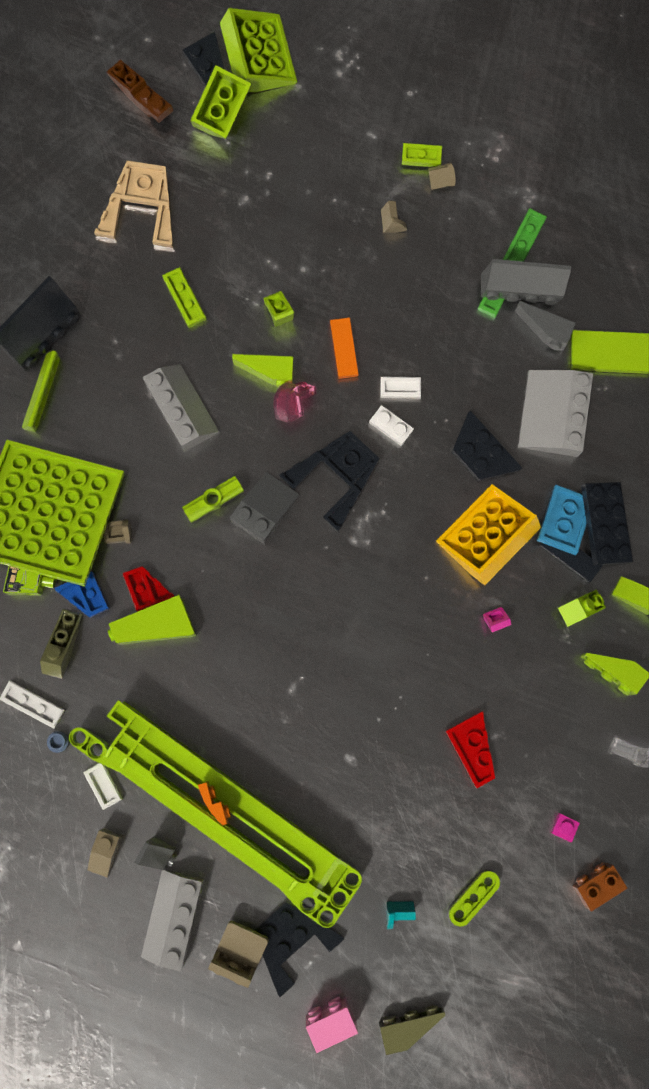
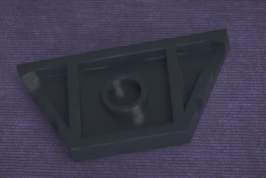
(482, 451)

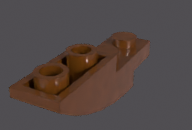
(139, 92)

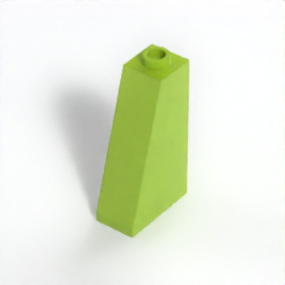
(155, 623)

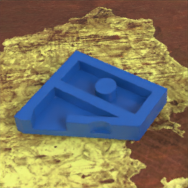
(87, 599)

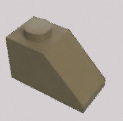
(104, 852)

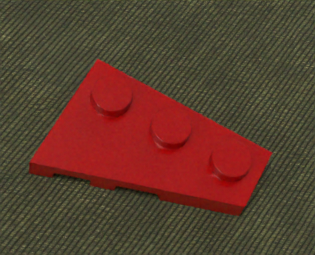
(472, 747)

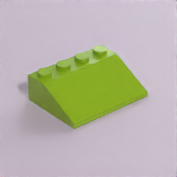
(258, 49)

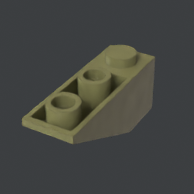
(61, 644)
(403, 1032)

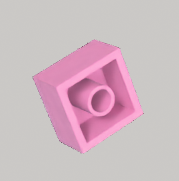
(330, 1024)

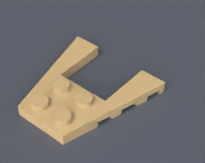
(141, 185)

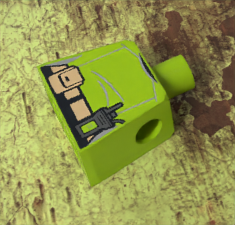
(26, 583)

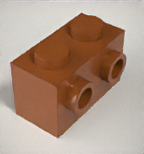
(599, 886)

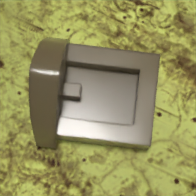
(442, 176)
(390, 220)
(118, 532)

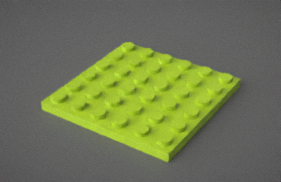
(53, 511)

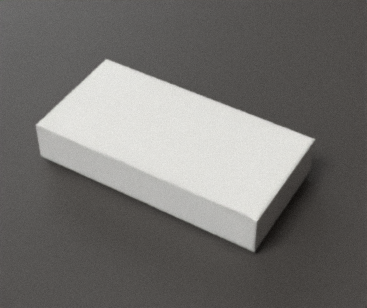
(400, 387)
(103, 785)

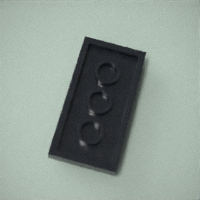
(606, 523)

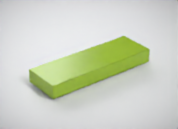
(184, 297)

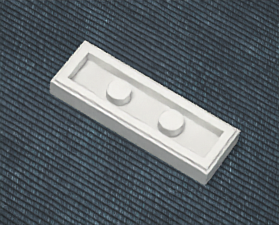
(32, 704)

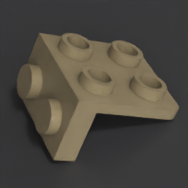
(238, 953)

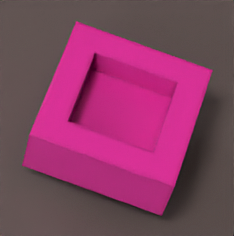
(497, 619)
(565, 827)

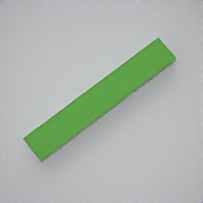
(517, 252)

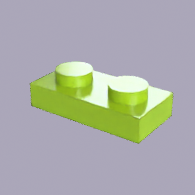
(421, 155)

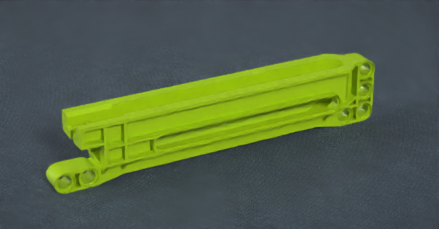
(146, 745)

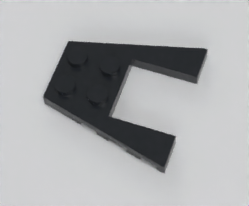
(349, 461)

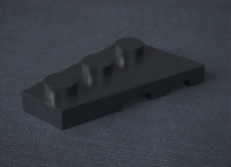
(204, 56)

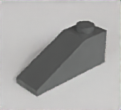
(547, 326)
(156, 854)

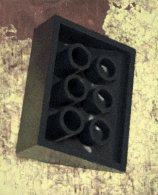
(37, 324)

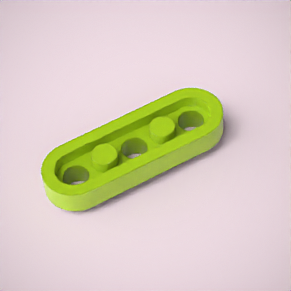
(483, 893)

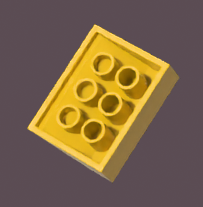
(489, 534)

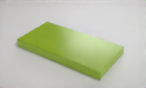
(610, 351)

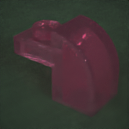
(288, 400)

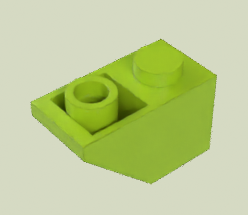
(582, 607)

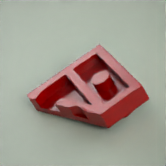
(145, 589)

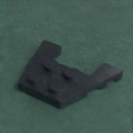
(287, 932)

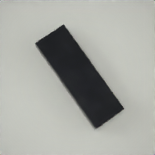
(579, 563)

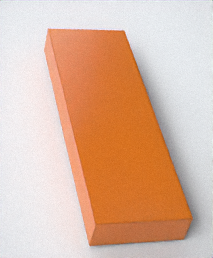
(344, 348)

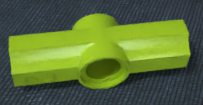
(201, 506)

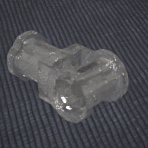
(629, 752)

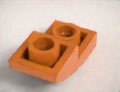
(218, 809)

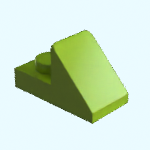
(279, 308)

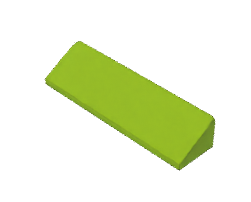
(41, 391)

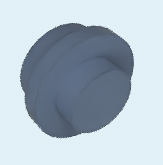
(57, 741)

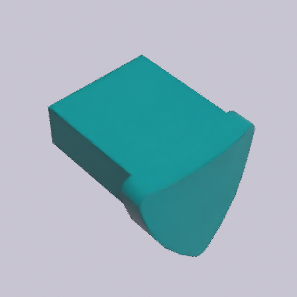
(400, 911)

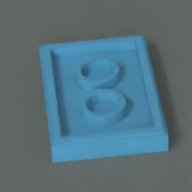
(564, 520)

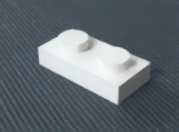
(391, 425)

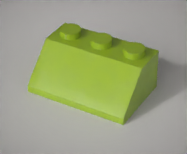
(220, 103)

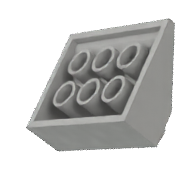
(555, 411)

